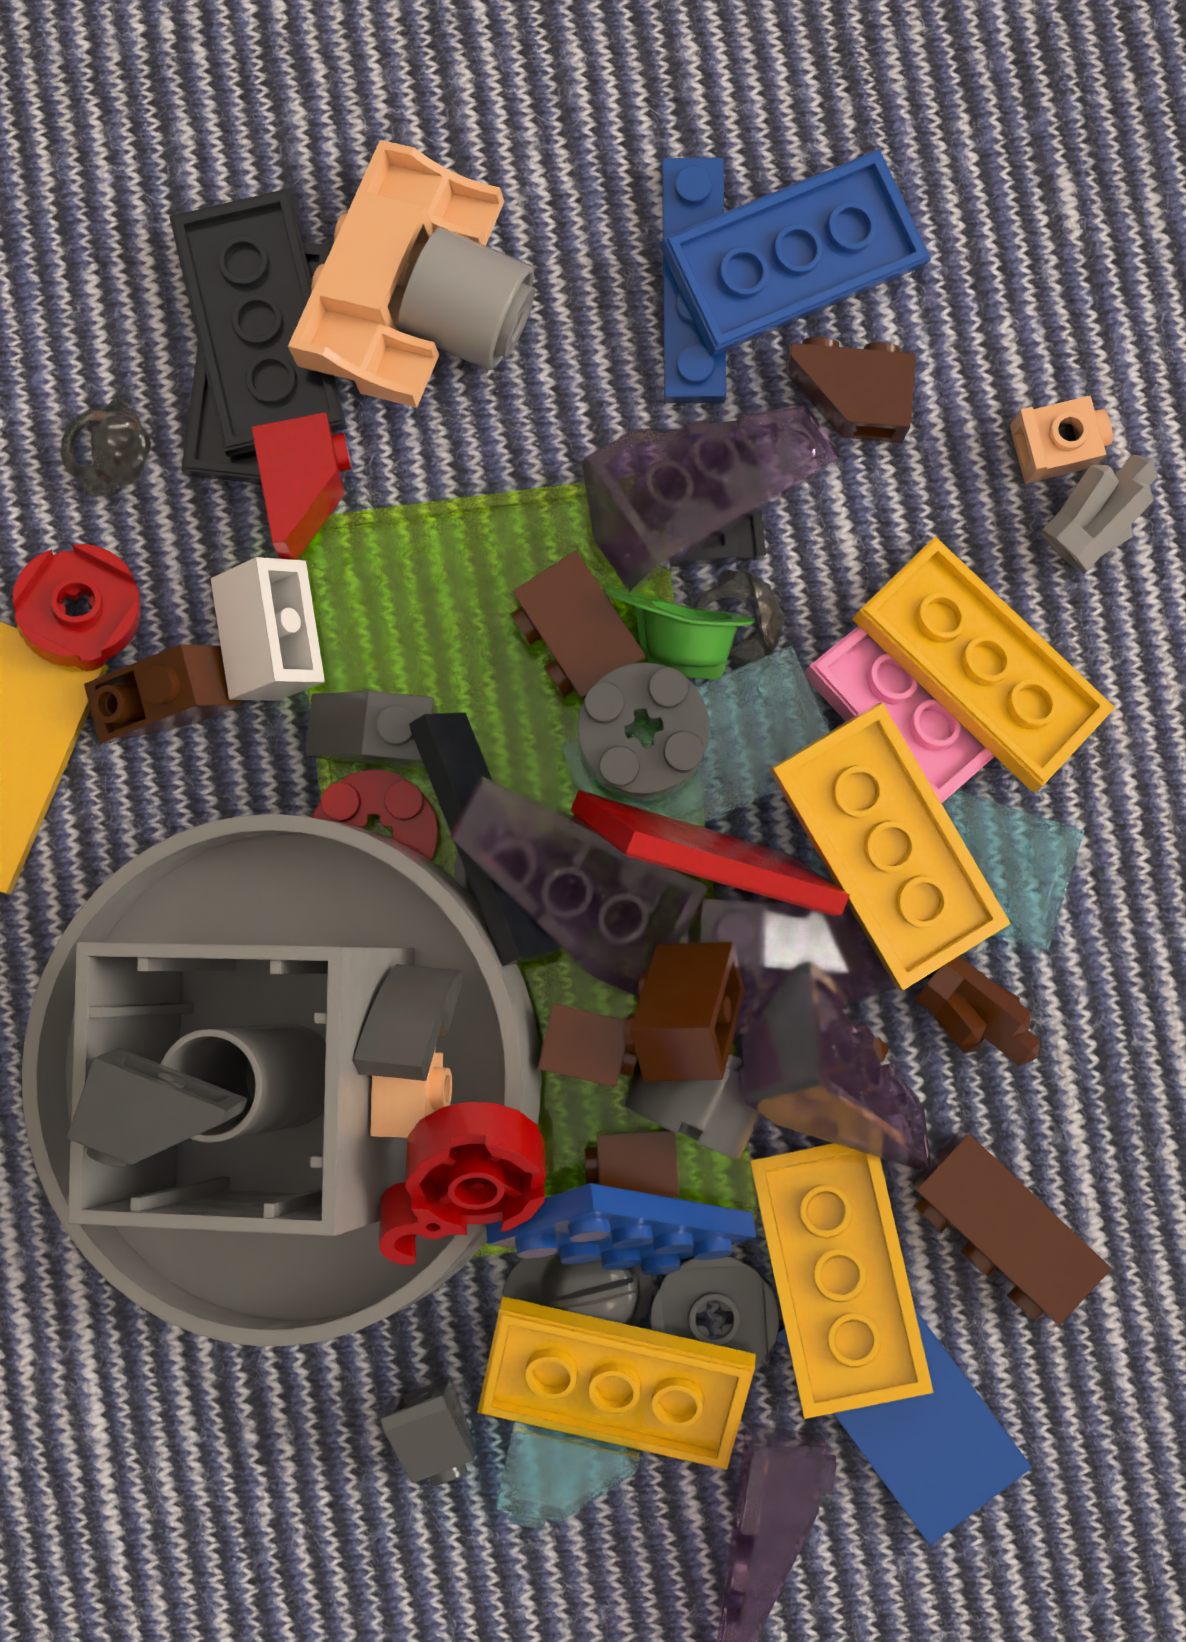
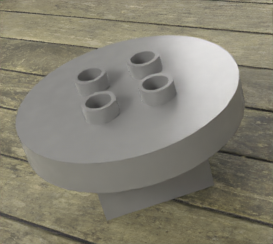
(255, 969)

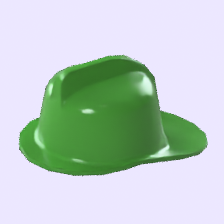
(682, 636)

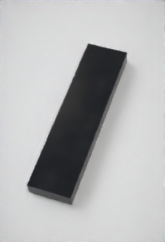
(454, 768)

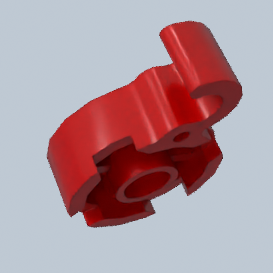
(463, 1169)

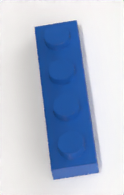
(689, 196)

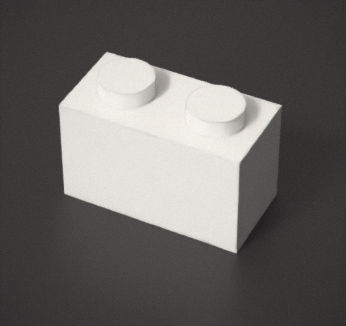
(267, 629)

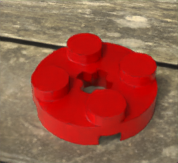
(84, 639)
(391, 797)

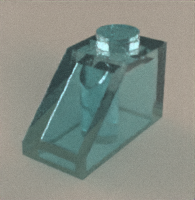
(558, 1474)

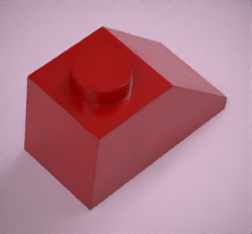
(300, 478)

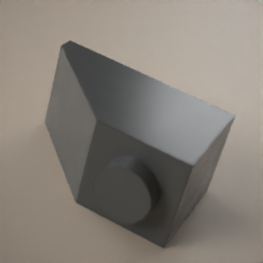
(366, 727)
(143, 1107)
(430, 1433)

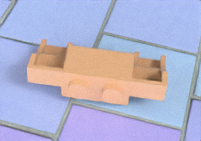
(358, 292)

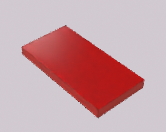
(708, 854)

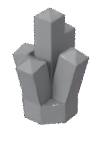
(1101, 511)

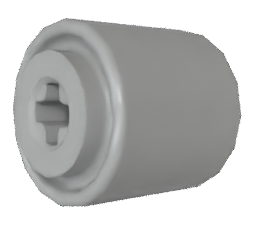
(467, 299)

